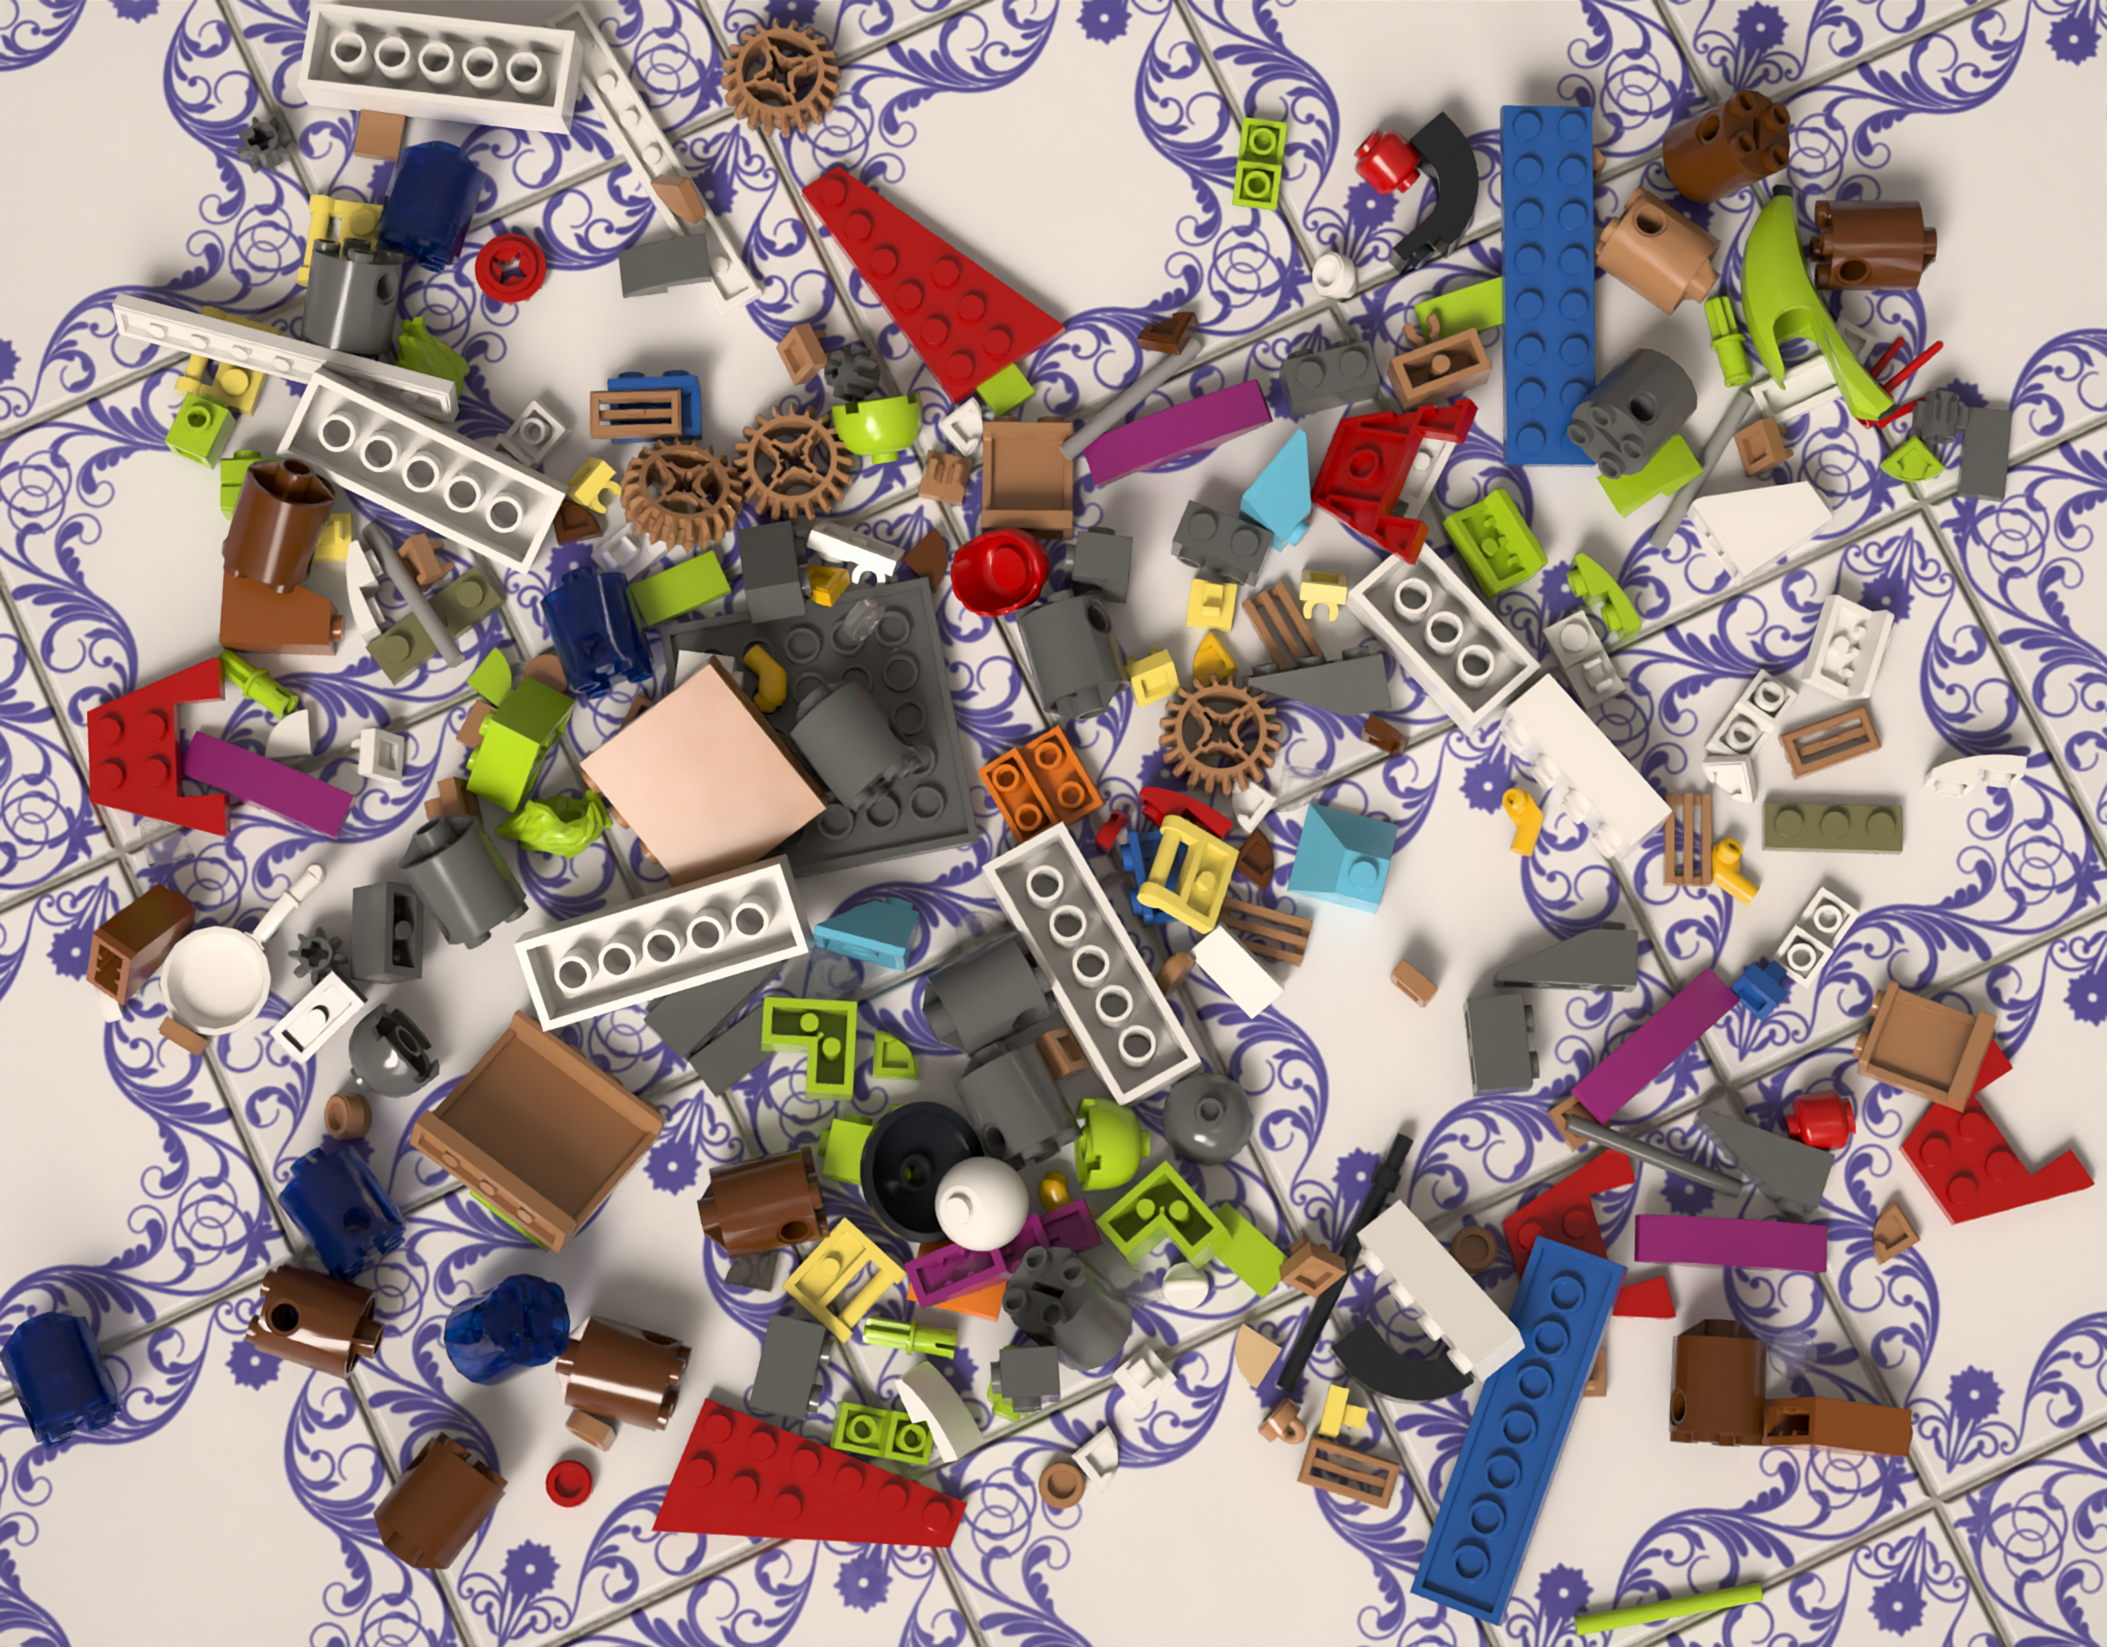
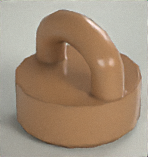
(347, 1116)
(1278, 1419)

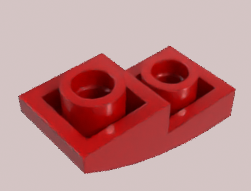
(1163, 802)

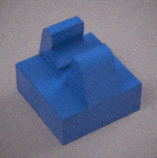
(1760, 988)

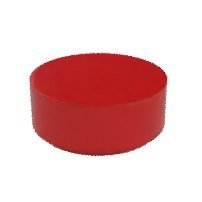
(569, 1484)

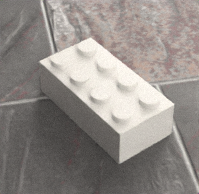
(1443, 637)
(1583, 769)

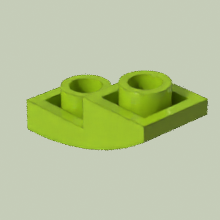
(1259, 164)
(1464, 309)
(1665, 473)
(1597, 586)
(880, 1434)

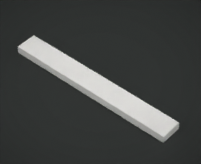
(651, 155)
(280, 355)

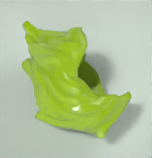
(429, 355)
(558, 824)

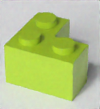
(517, 742)
(822, 1031)
(1162, 1209)

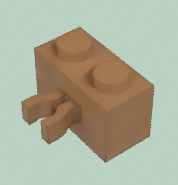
(1439, 368)

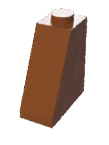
(277, 623)
(138, 941)
(1837, 1427)

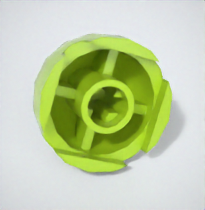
(879, 425)
(1110, 1146)

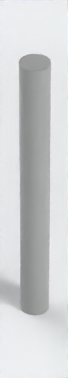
(1128, 400)
(1708, 460)
(413, 595)

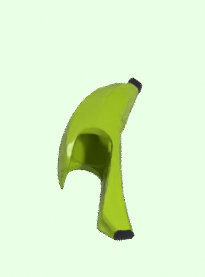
(1785, 306)

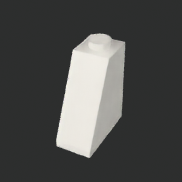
(1760, 525)

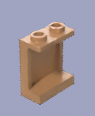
(1027, 477)
(1924, 1046)

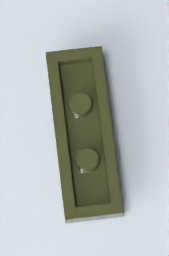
(459, 608)
(1832, 828)

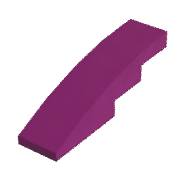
(1178, 432)
(267, 784)
(1655, 1045)
(1730, 1243)
(962, 1271)

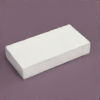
(1807, 389)

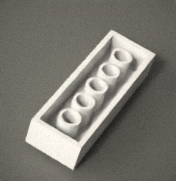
(441, 68)
(422, 470)
(664, 942)
(1091, 967)

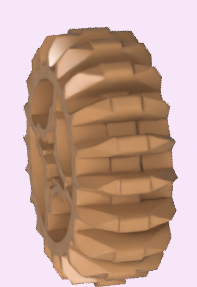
(765, 86)
(778, 452)
(681, 510)
(1207, 720)

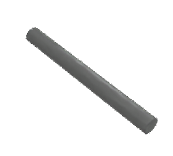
(1653, 1155)

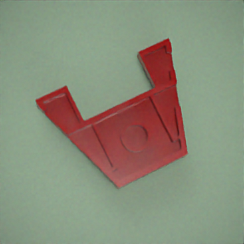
(1370, 466)
(138, 751)
(1971, 1164)
(1569, 1219)

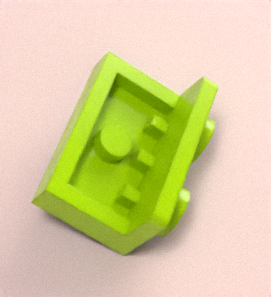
(1496, 543)

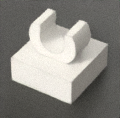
(379, 755)
(1144, 1377)

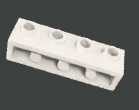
(1440, 1292)

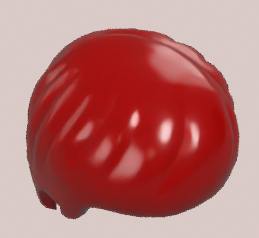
(999, 572)

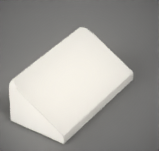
(1237, 970)

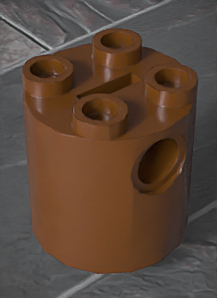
(1727, 146)
(1871, 245)
(277, 523)
(764, 1204)
(332, 1326)
(622, 1372)
(1718, 1385)
(437, 1505)

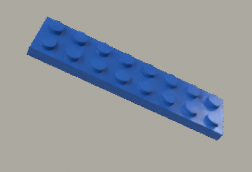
(1546, 280)
(1519, 1432)

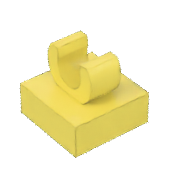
(589, 481)
(335, 539)
(1324, 588)
(1211, 605)
(1152, 677)
(1339, 1413)

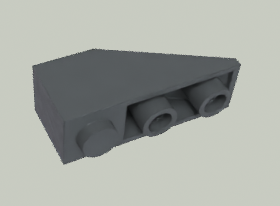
(1341, 685)

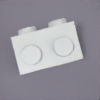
(1847, 649)

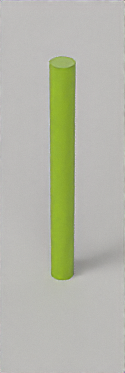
(1668, 1608)

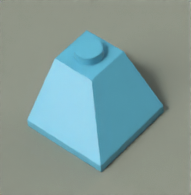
(1281, 495)
(1343, 858)
(872, 933)

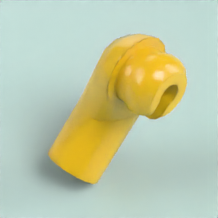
(771, 679)
(1526, 817)
(1054, 1192)

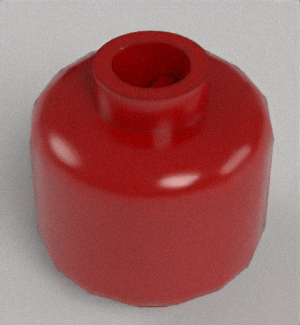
(1387, 162)
(1821, 1120)

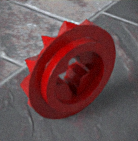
(506, 250)

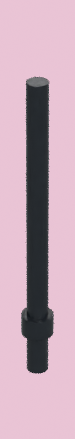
(1383, 1180)

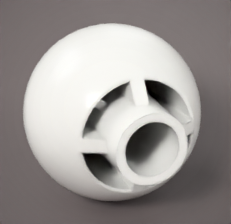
(982, 1203)

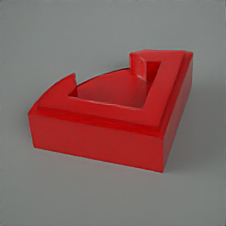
(1111, 831)

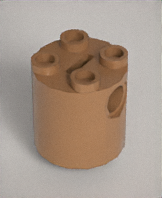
(1658, 252)

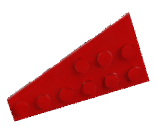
(941, 301)
(773, 1484)

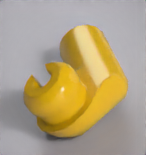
(1727, 872)

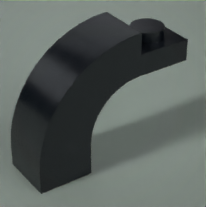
(1454, 176)
(1393, 1377)

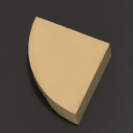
(1254, 1355)

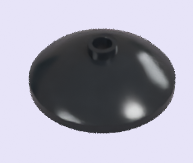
(929, 1143)

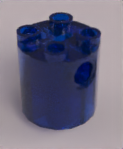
(430, 204)
(597, 632)
(339, 1194)
(507, 1329)
(60, 1377)

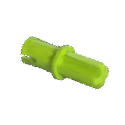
(1727, 341)
(258, 685)
(910, 1336)

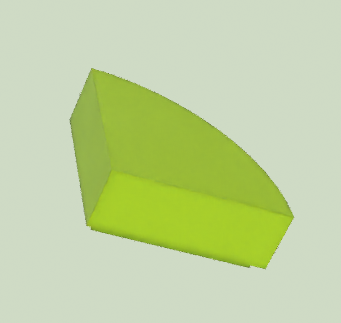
(1912, 462)
(492, 677)
(893, 1059)

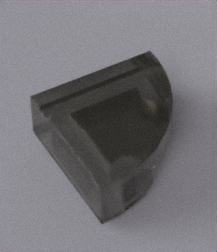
(754, 1271)

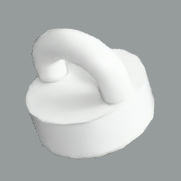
(1334, 276)
(110, 1008)
(1185, 1286)

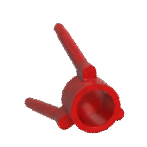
(1898, 379)

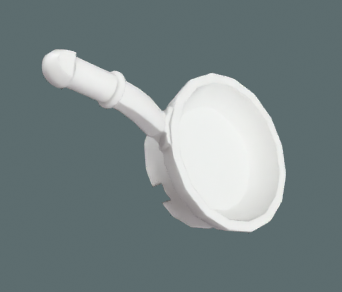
(221, 976)

